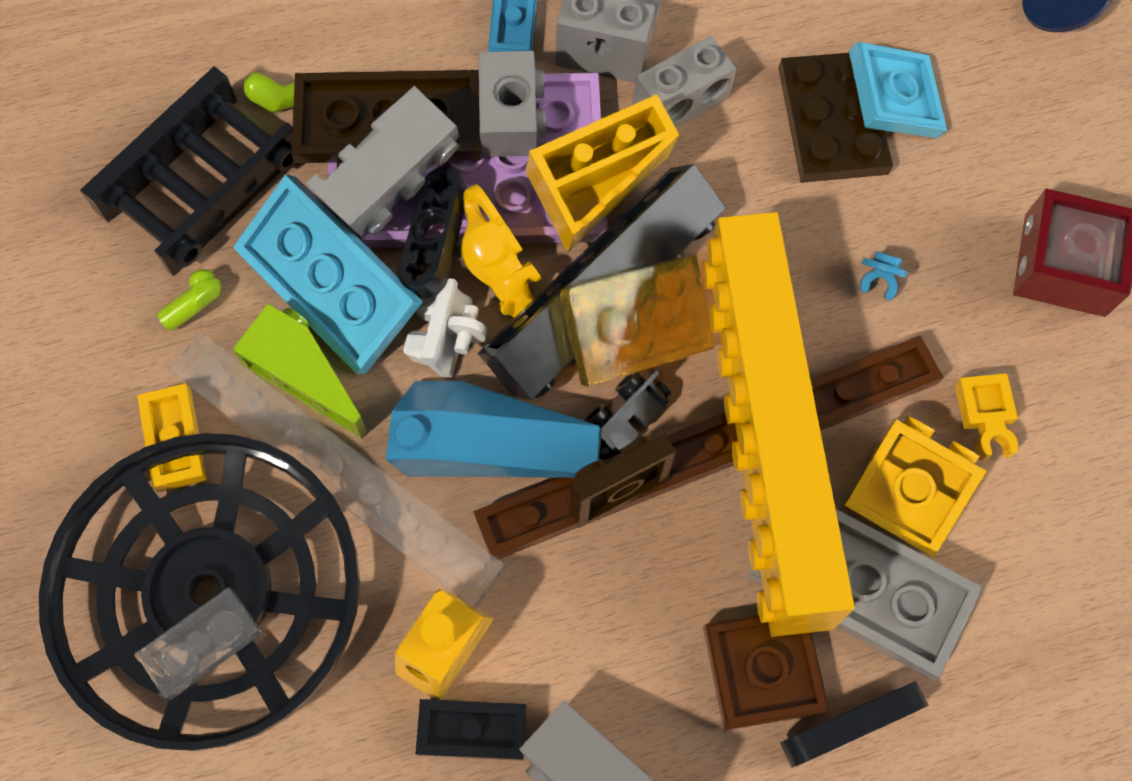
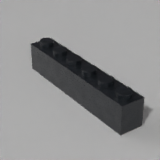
(651, 231)

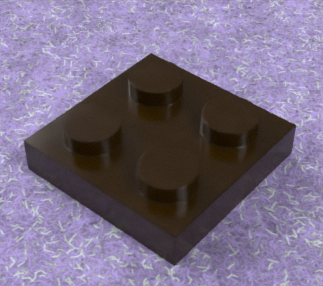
(608, 486)

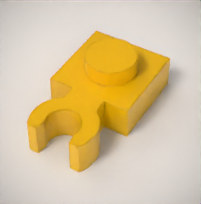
(989, 406)

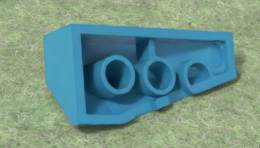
(482, 433)

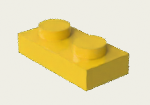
(169, 415)

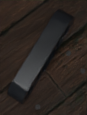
(442, 249)
(854, 724)

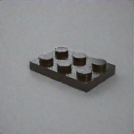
(829, 121)

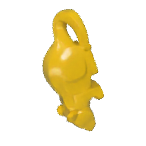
(491, 254)

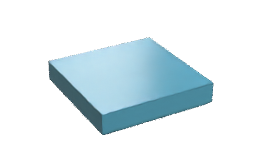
(897, 90)

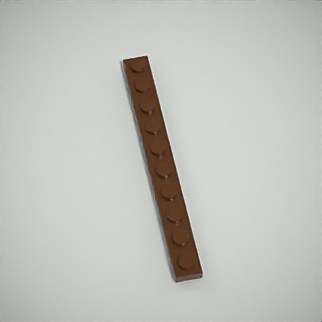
(707, 446)

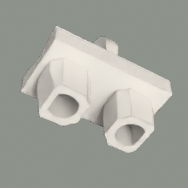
(450, 330)

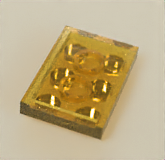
(637, 319)

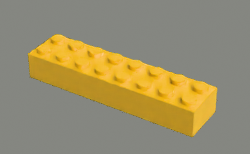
(776, 429)

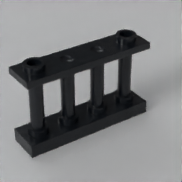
(166, 139)

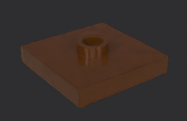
(761, 675)

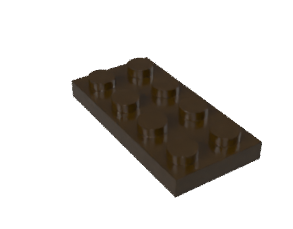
(341, 106)

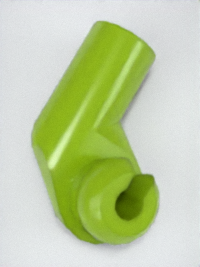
(268, 92)
(202, 292)

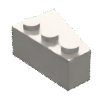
(388, 163)
(575, 751)

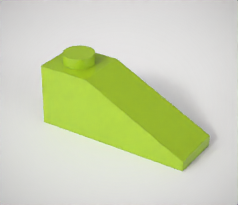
(288, 356)

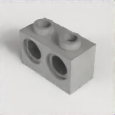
(688, 81)

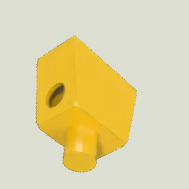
(440, 643)

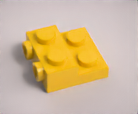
(916, 485)

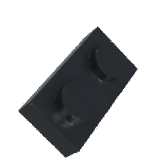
(471, 729)

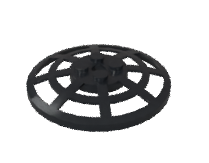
(172, 579)

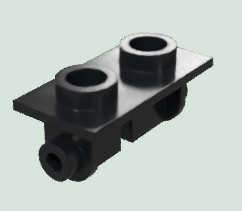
(637, 399)

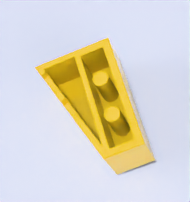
(599, 166)

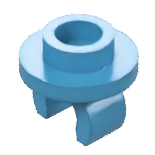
(883, 267)

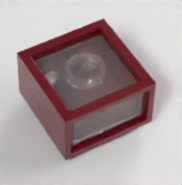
(1075, 253)

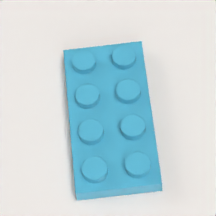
(327, 274)

